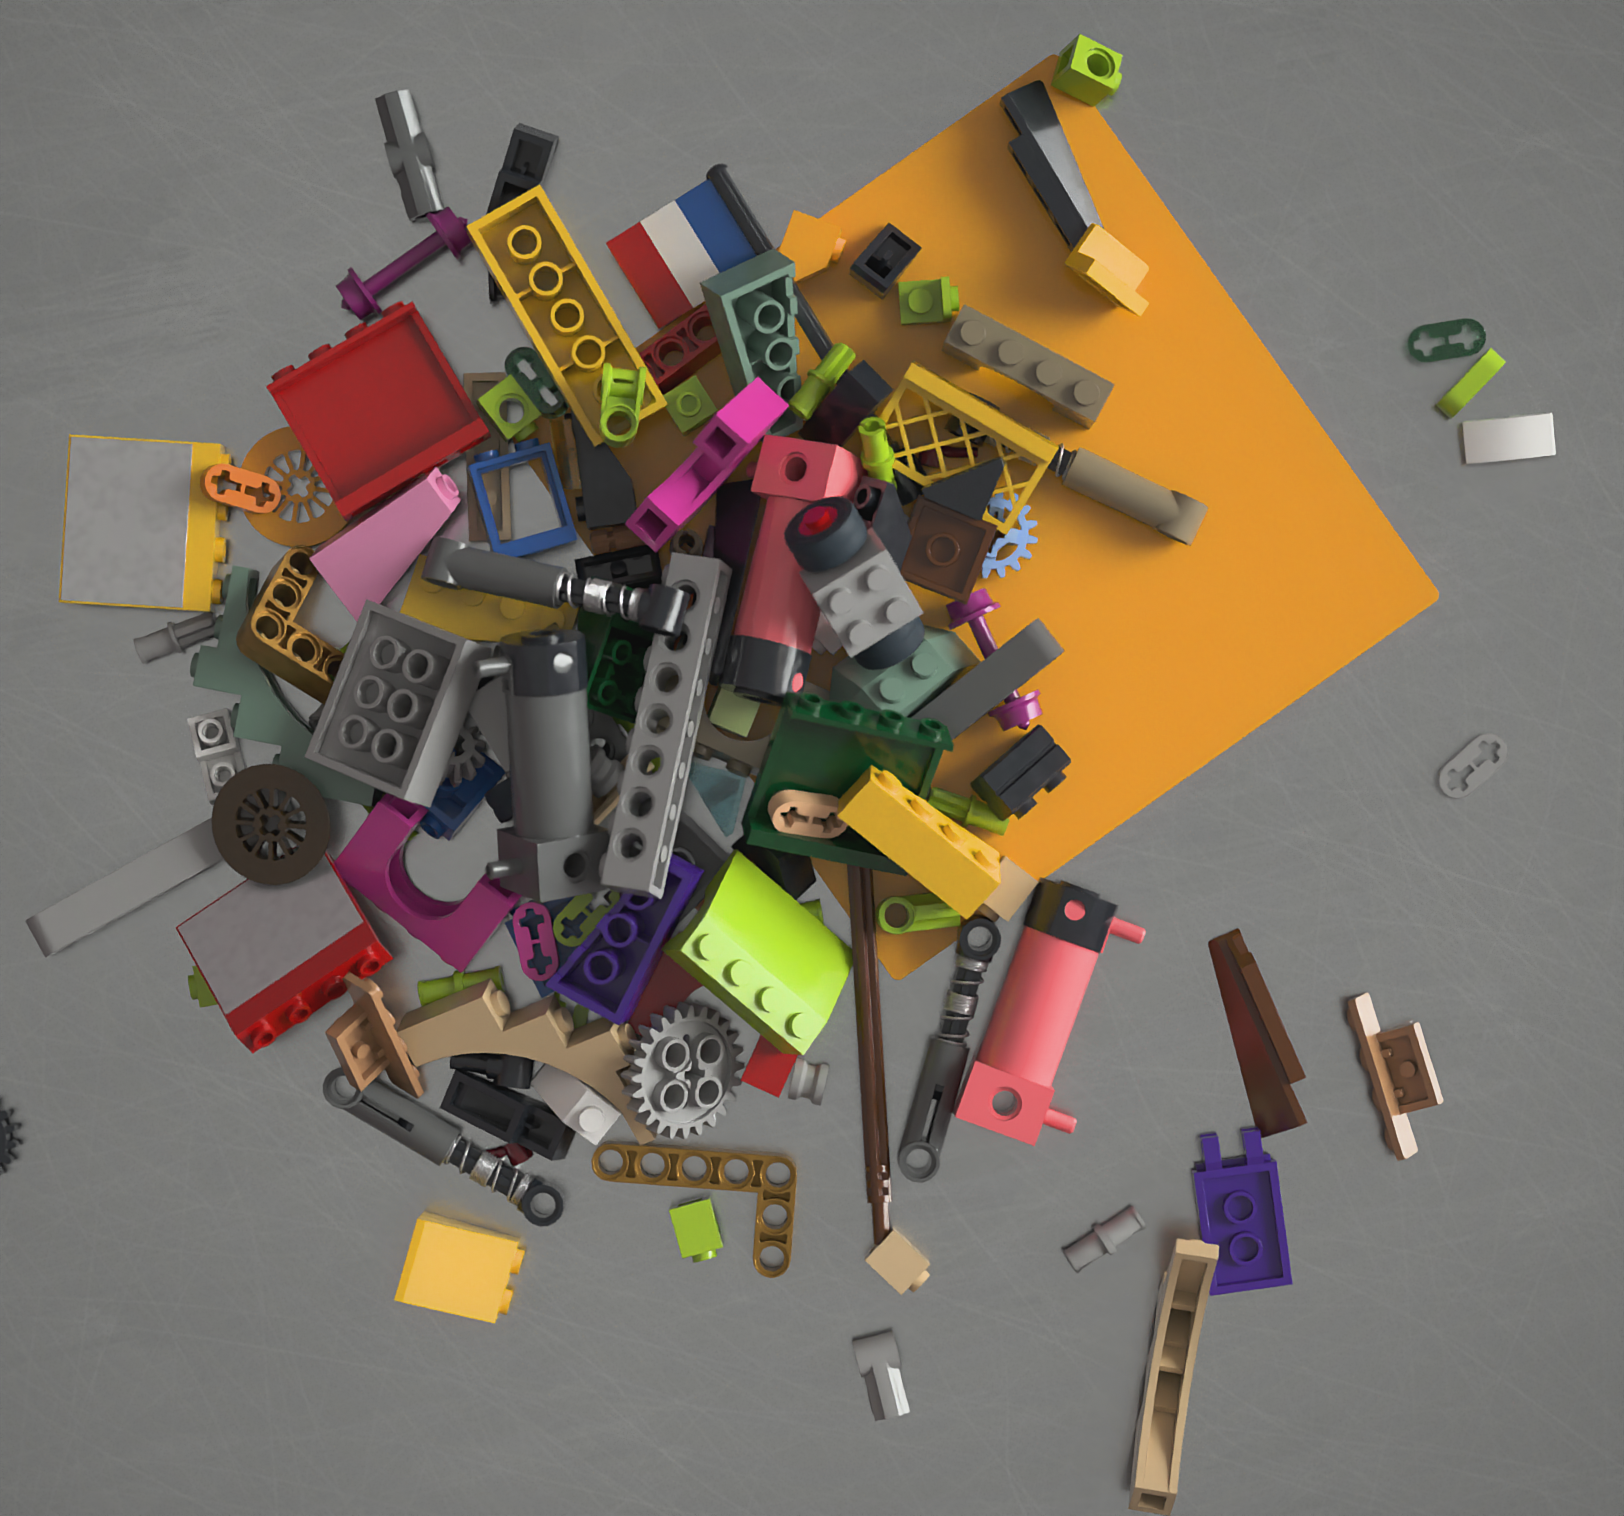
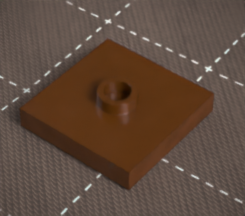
(945, 549)

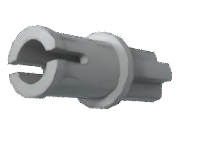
(175, 637)

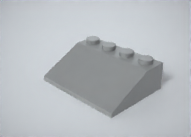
(397, 704)

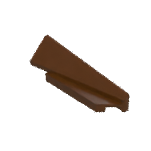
(1258, 1036)

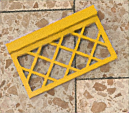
(978, 415)

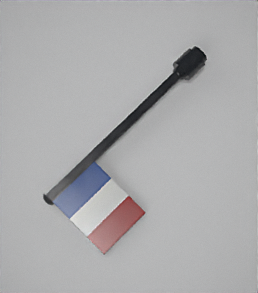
(698, 239)

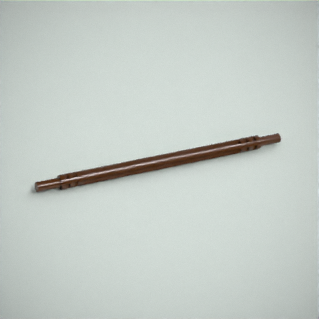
(870, 1047)

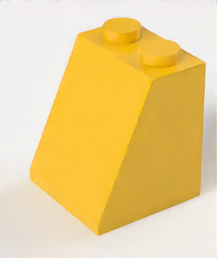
(459, 1268)

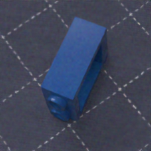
(525, 452)

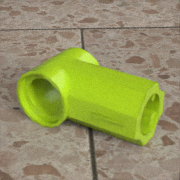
(922, 913)

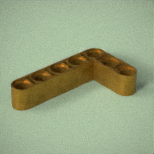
(285, 635)
(716, 1179)

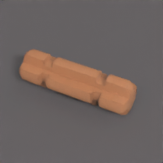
(619, 538)

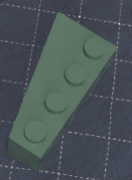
(755, 328)

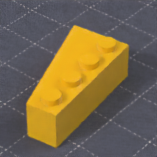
(479, 614)
(921, 840)

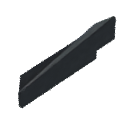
(1049, 161)
(730, 542)

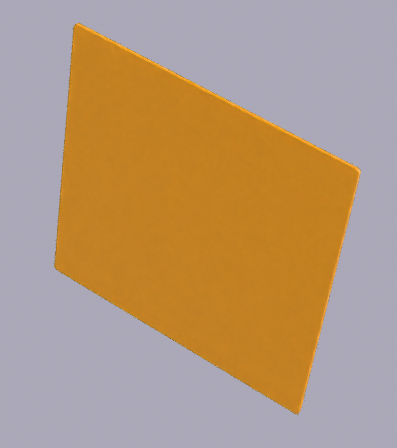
(1160, 638)

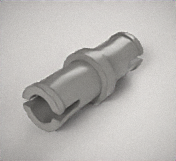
(1104, 1239)

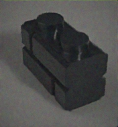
(1021, 773)

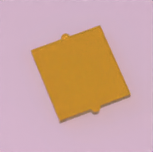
(565, 453)

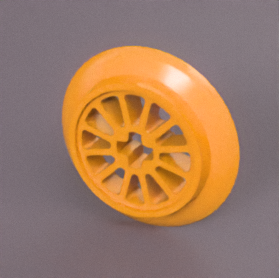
(271, 525)

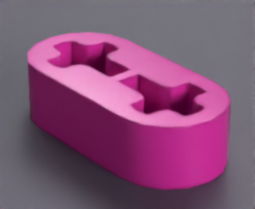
(546, 939)

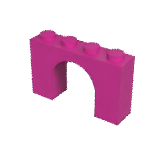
(718, 453)
(376, 869)

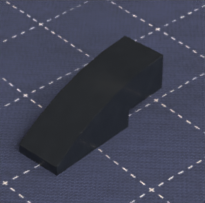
(524, 164)
(846, 407)
(507, 1115)

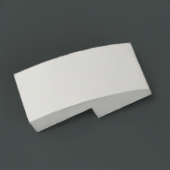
(1509, 438)
(215, 749)

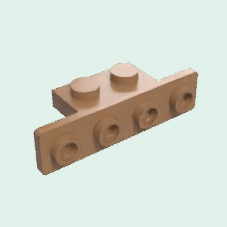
(368, 1041)
(1398, 1070)

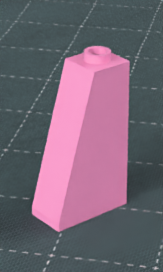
(381, 545)

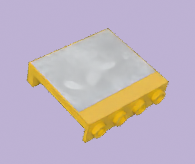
(141, 524)

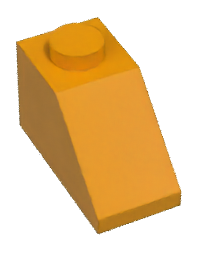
(811, 245)

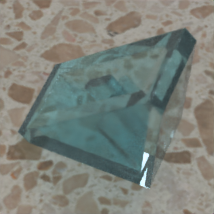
(720, 792)

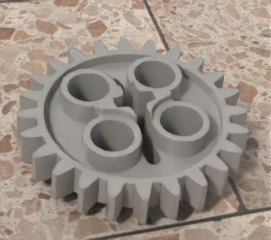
(691, 1080)

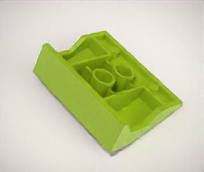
(764, 956)

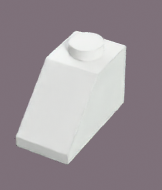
(575, 1102)

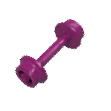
(359, 294)
(1017, 709)

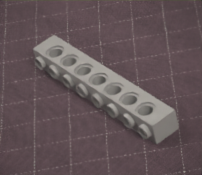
(675, 746)

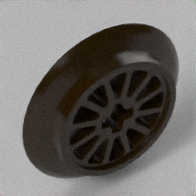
(233, 843)

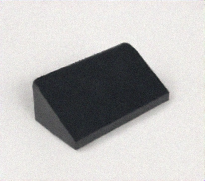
(629, 567)

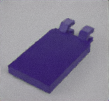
(1243, 1215)

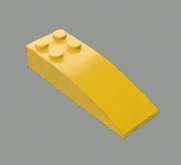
(559, 306)

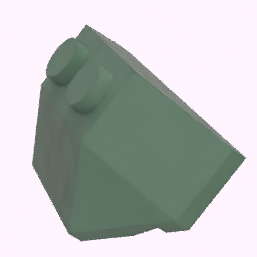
(912, 682)

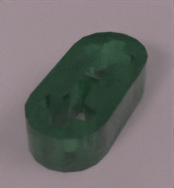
(1443, 331)
(531, 387)

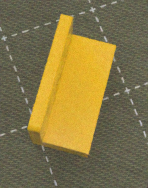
(1109, 268)

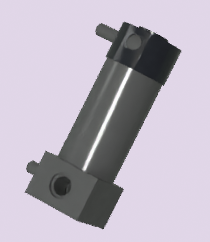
(553, 838)

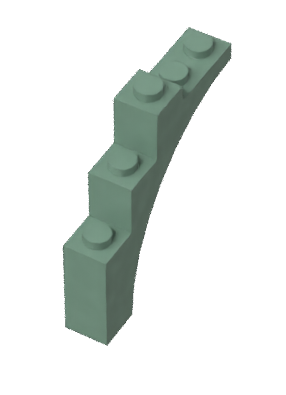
(263, 710)

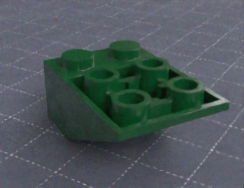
(613, 661)

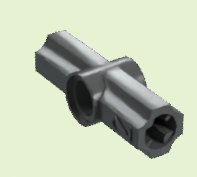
(409, 154)

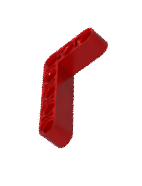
(683, 339)

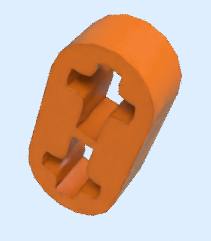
(237, 498)

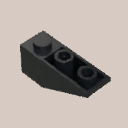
(605, 485)

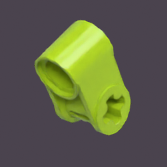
(621, 396)

